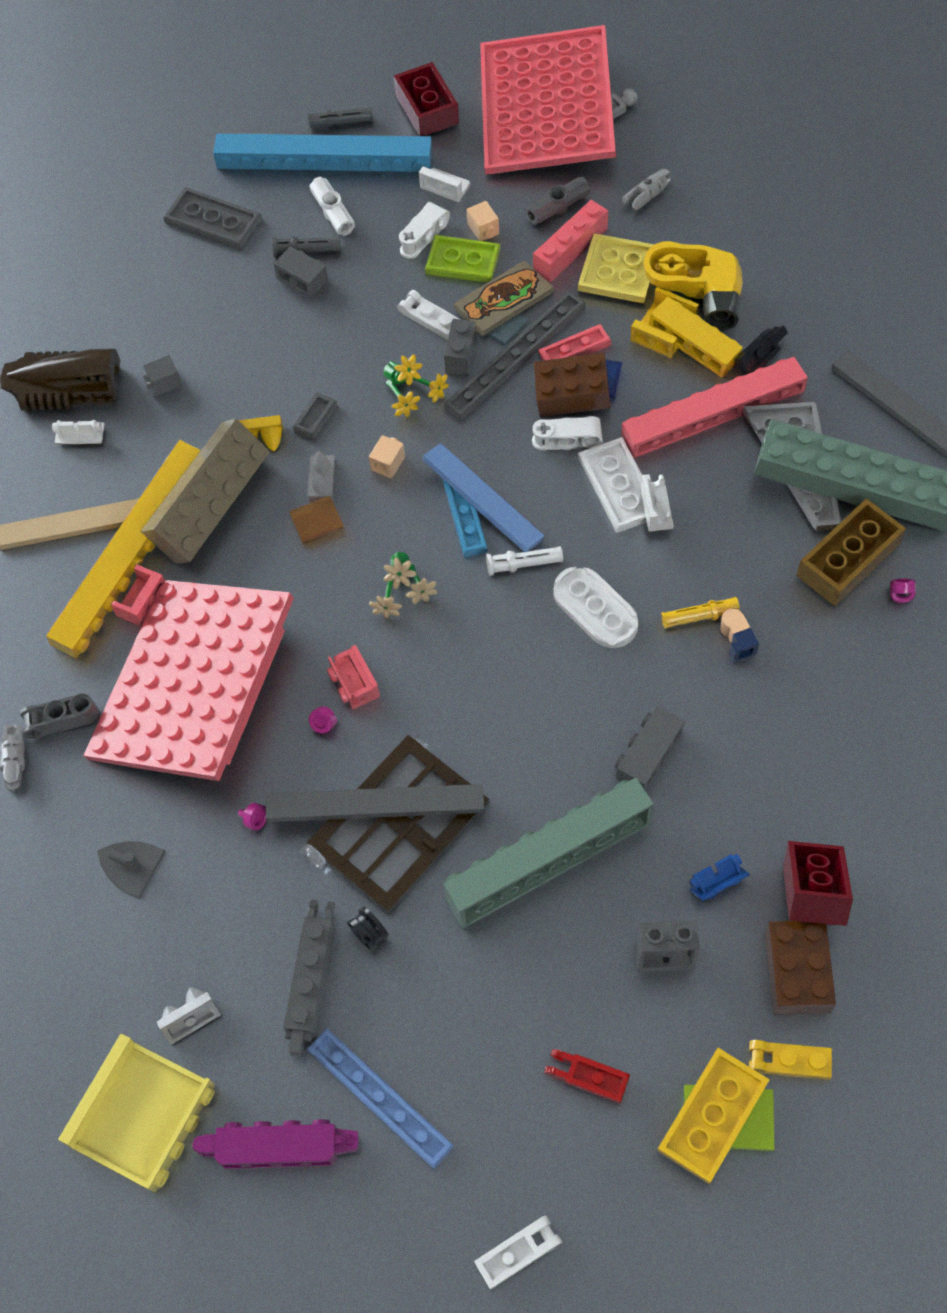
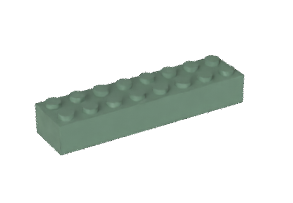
(854, 473)
(548, 852)

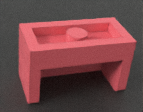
(140, 596)

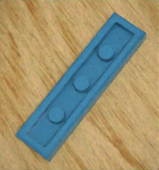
(466, 523)

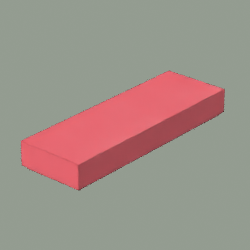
(578, 344)

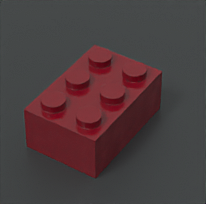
(426, 99)
(817, 883)

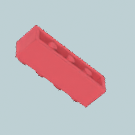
(570, 240)

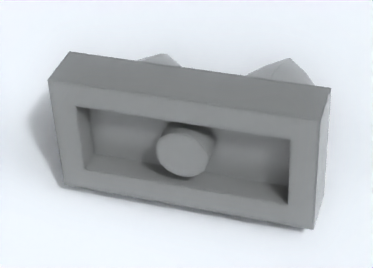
(321, 476)
(182, 1021)

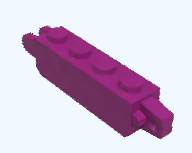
(277, 1145)

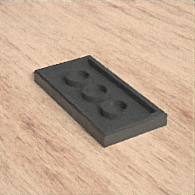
(212, 218)

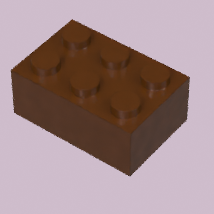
(572, 384)
(799, 968)

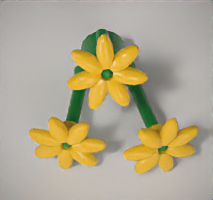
(407, 372)

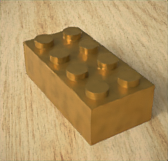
(850, 552)

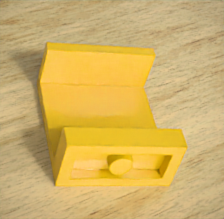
(655, 338)

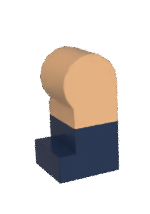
(739, 634)

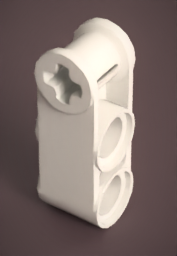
(422, 230)
(567, 433)

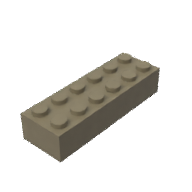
(205, 491)

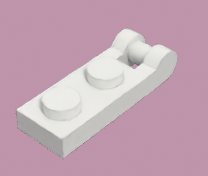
(427, 314)
(517, 1253)

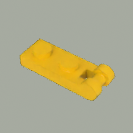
(791, 1060)

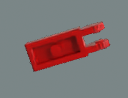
(590, 1076)

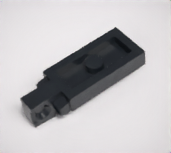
(761, 350)

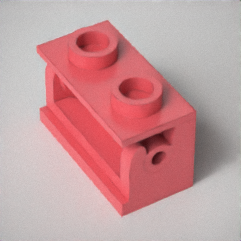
(353, 677)

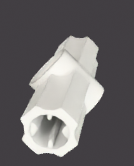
(332, 206)

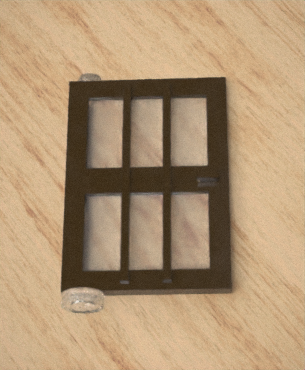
(391, 853)

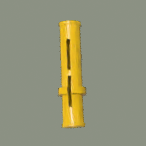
(710, 610)

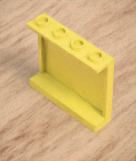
(137, 1113)

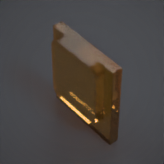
(316, 520)

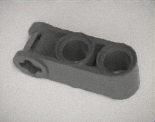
(42, 719)

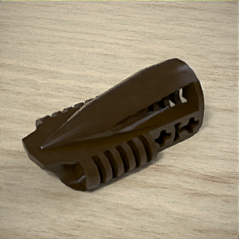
(53, 381)

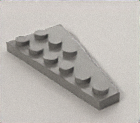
(819, 509)

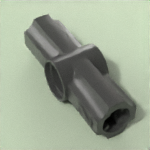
(557, 200)

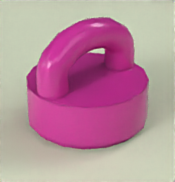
(902, 586)
(322, 719)
(253, 816)

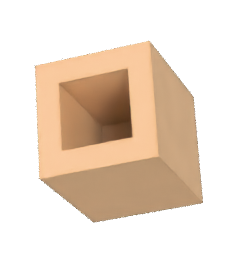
(483, 221)
(387, 456)

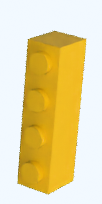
(696, 337)

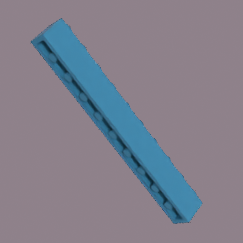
(322, 152)

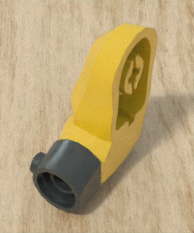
(699, 274)

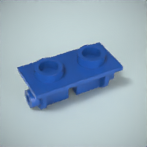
(707, 884)

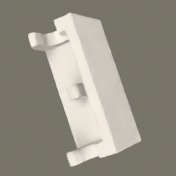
(656, 504)

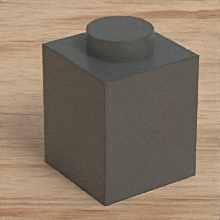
(161, 375)

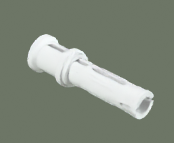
(512, 561)

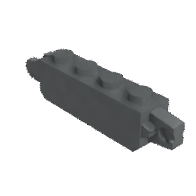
(309, 978)

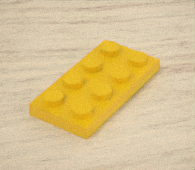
(713, 1115)

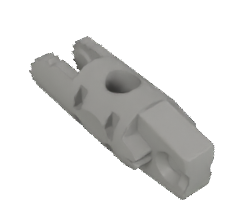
(647, 189)
(12, 756)

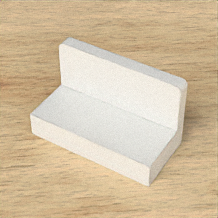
(443, 183)

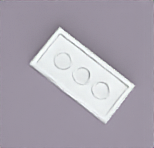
(616, 482)

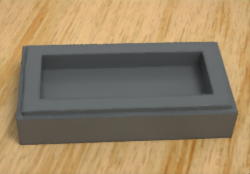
(315, 416)

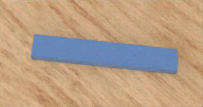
(483, 498)
(380, 1098)

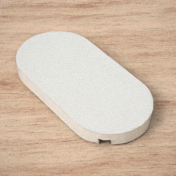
(595, 607)

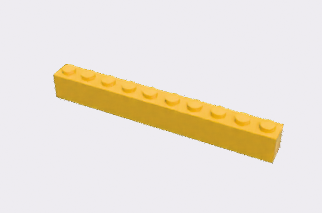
(117, 562)

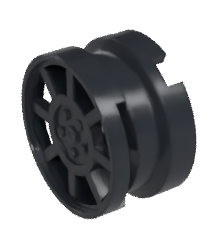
(367, 928)

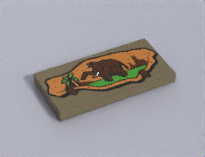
(503, 297)

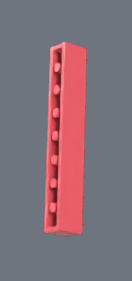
(713, 406)

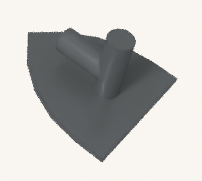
(130, 864)

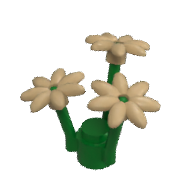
(397, 573)

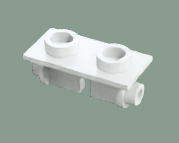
(78, 433)

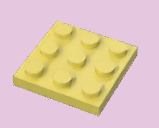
(615, 269)

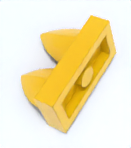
(269, 427)

